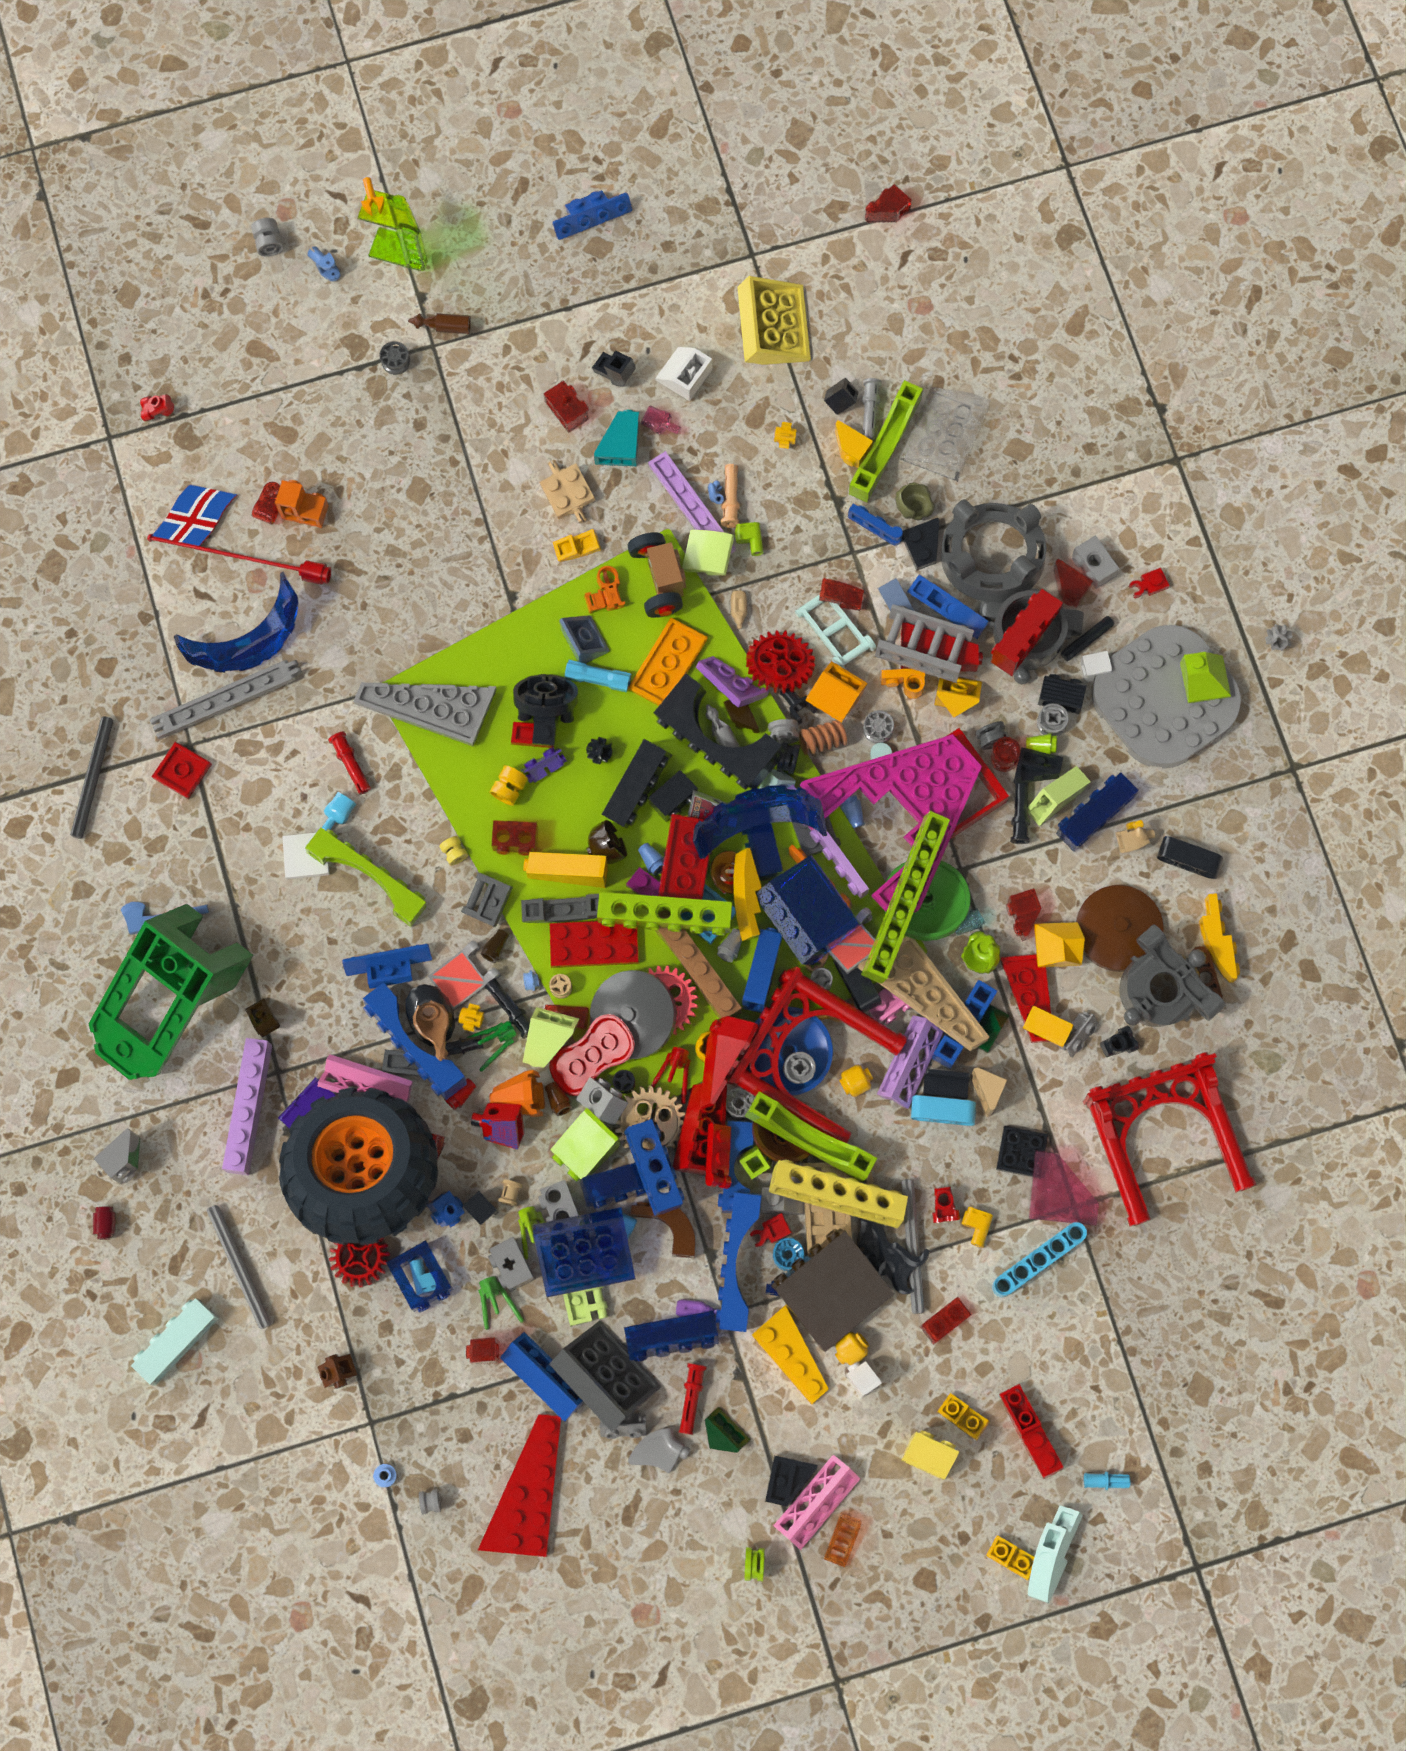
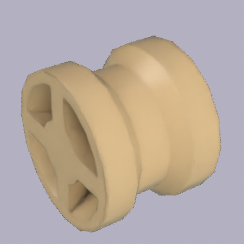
(559, 981)

